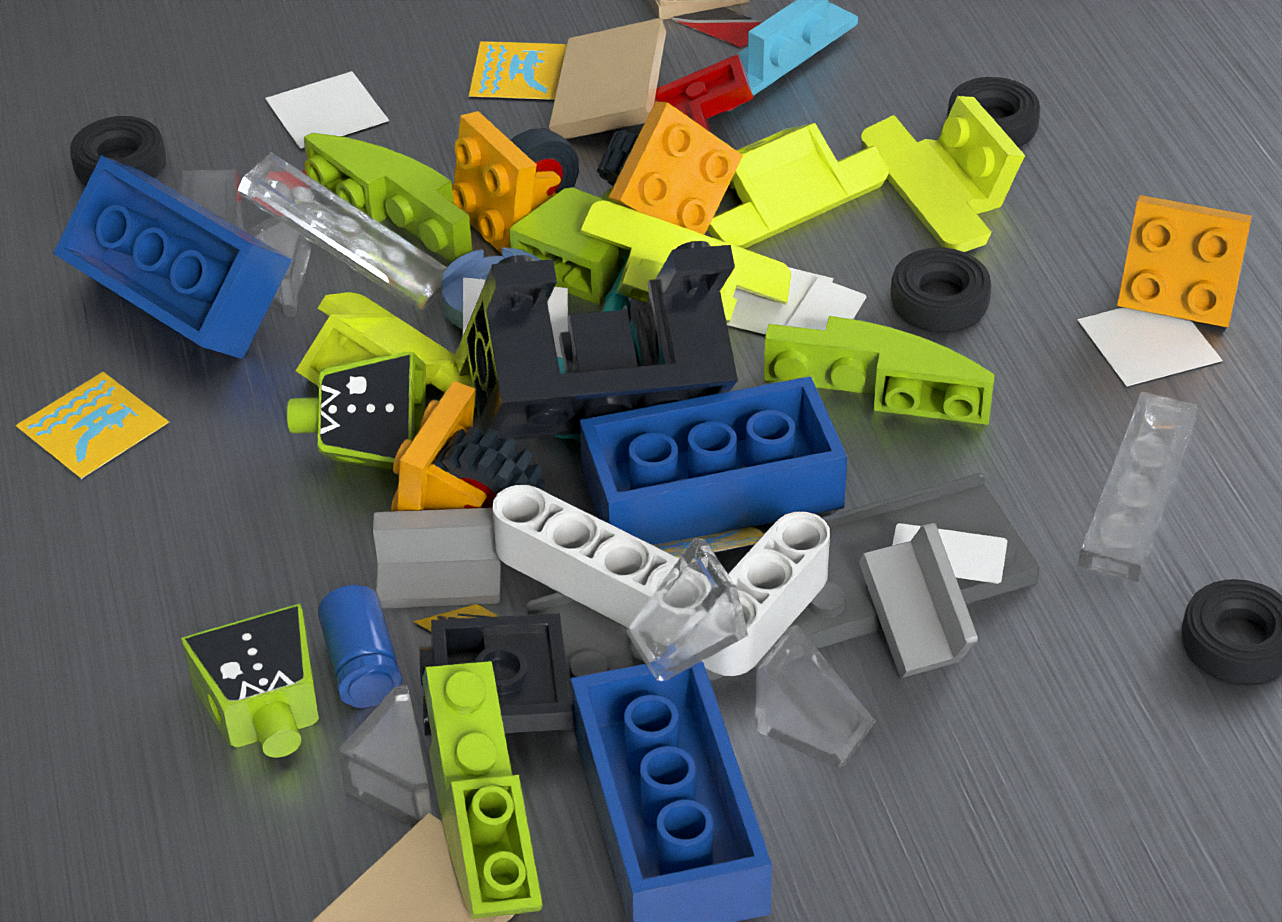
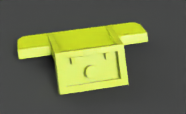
(952, 176)
(791, 181)
(653, 240)
(364, 331)

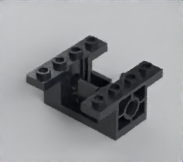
(675, 336)

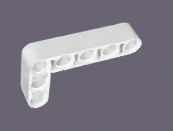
(621, 572)

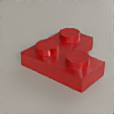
(708, 90)

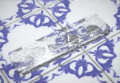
(343, 231)
(1138, 487)

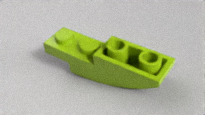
(391, 186)
(895, 366)
(478, 793)

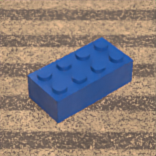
(172, 257)
(714, 462)
(670, 797)

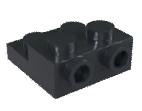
(525, 662)

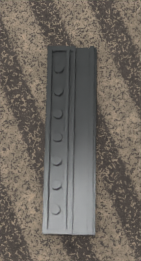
(844, 603)

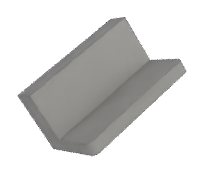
(436, 558)
(919, 603)

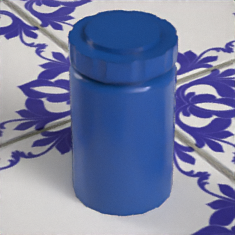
(358, 645)

